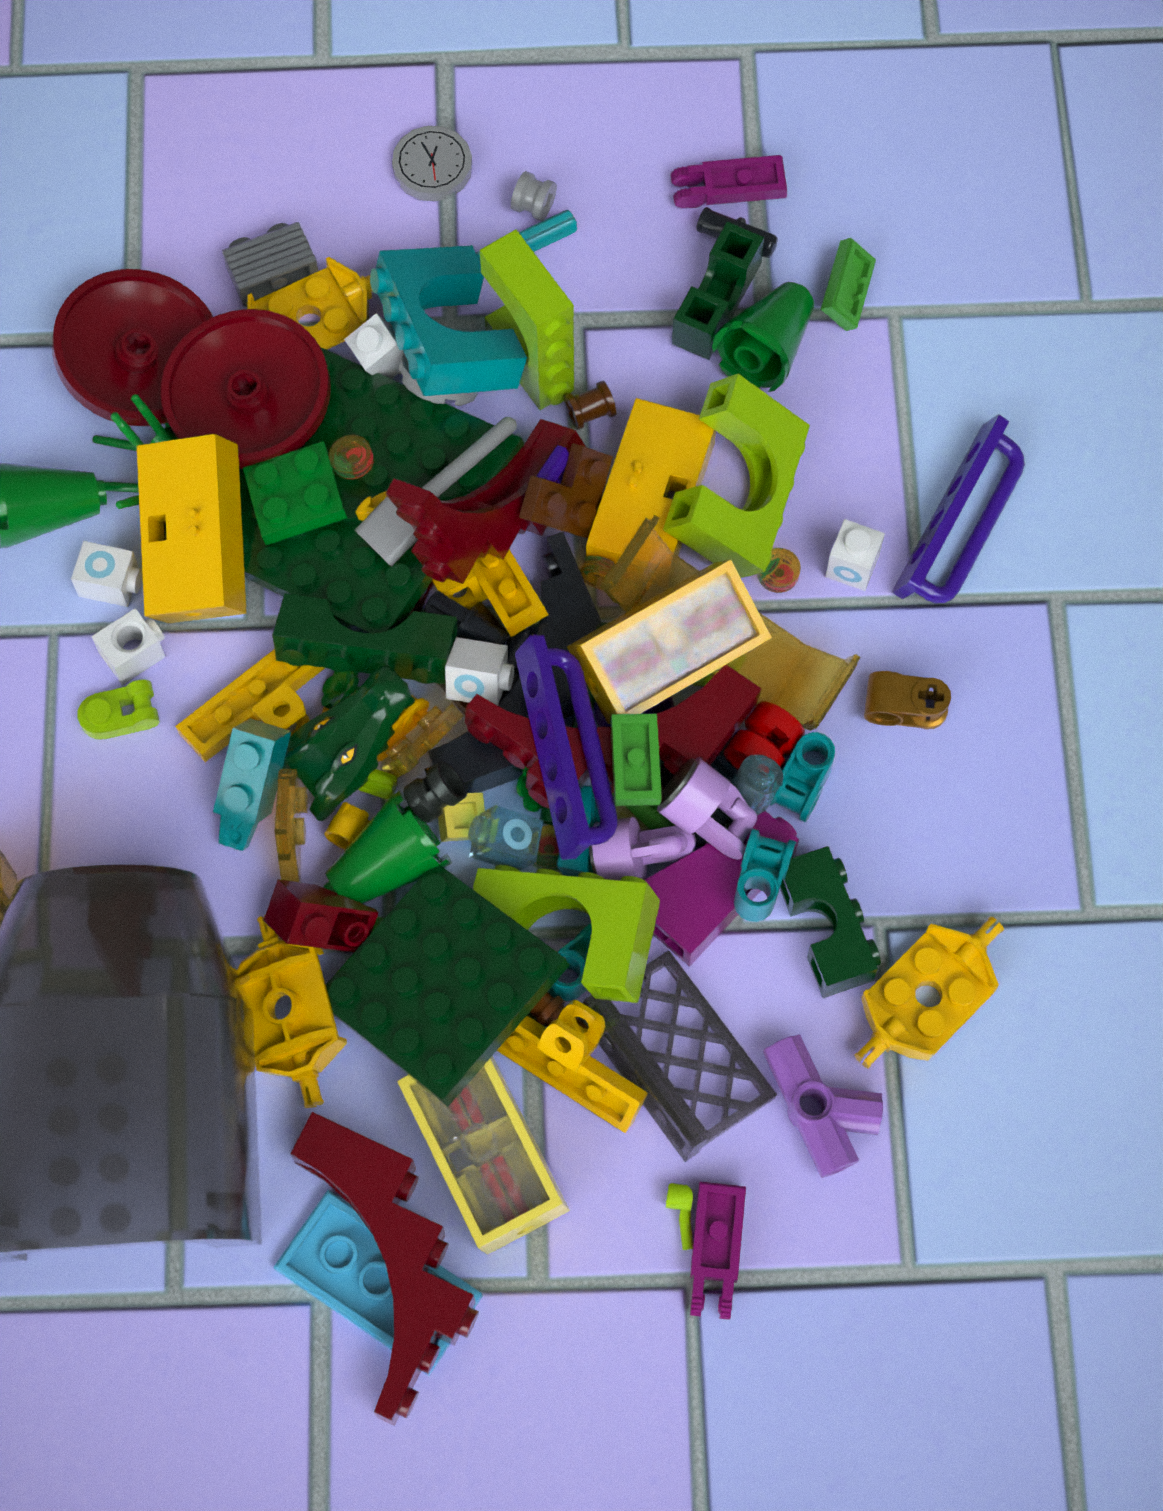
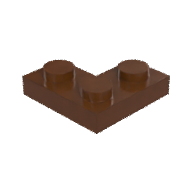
(576, 500)

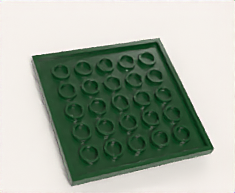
(409, 443)

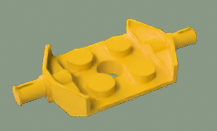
(332, 293)
(941, 959)
(308, 1035)

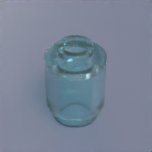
(758, 781)

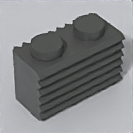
(269, 261)

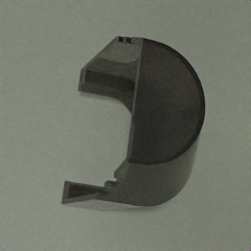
(123, 1066)

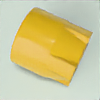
(346, 825)

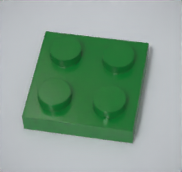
(294, 493)

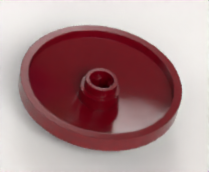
(118, 338)
(248, 381)

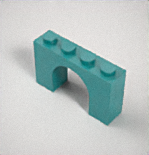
(438, 356)

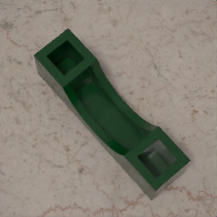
(313, 637)

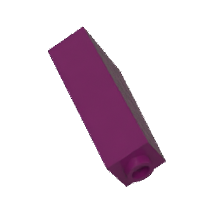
(700, 893)

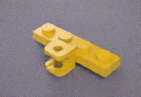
(505, 588)
(261, 693)
(564, 1061)

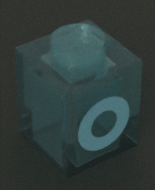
(505, 837)

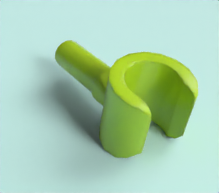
(681, 1198)

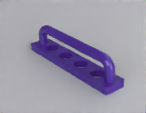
(914, 574)
(554, 751)

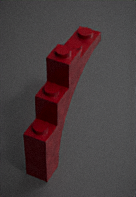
(484, 521)
(687, 731)
(424, 1306)

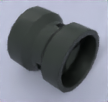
(435, 791)

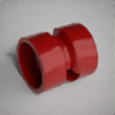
(768, 732)

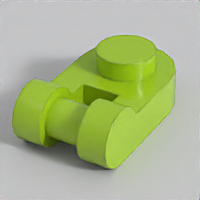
(103, 715)

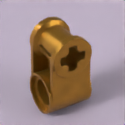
(901, 700)

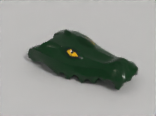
(343, 743)

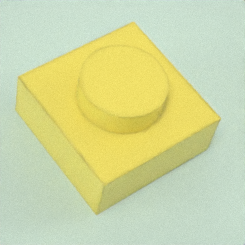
(456, 819)

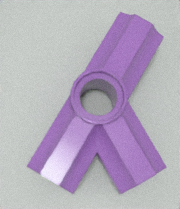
(841, 1108)

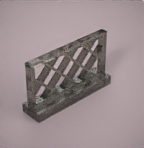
(640, 1065)

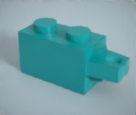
(249, 780)

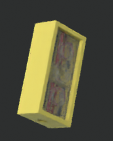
(488, 1158)

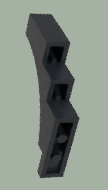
(569, 619)

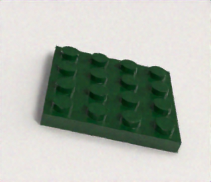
(443, 983)

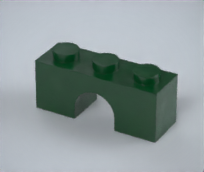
(728, 275)
(846, 957)

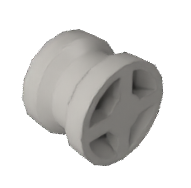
(533, 196)

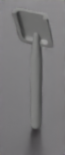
(392, 535)

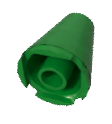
(766, 336)
(45, 500)
(386, 854)

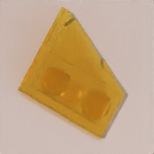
(434, 726)
(289, 826)

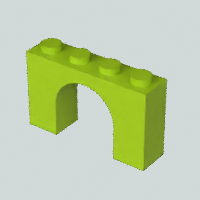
(537, 314)
(772, 445)
(619, 912)

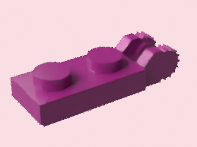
(730, 181)
(717, 1243)

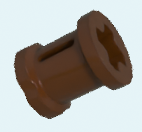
(590, 405)

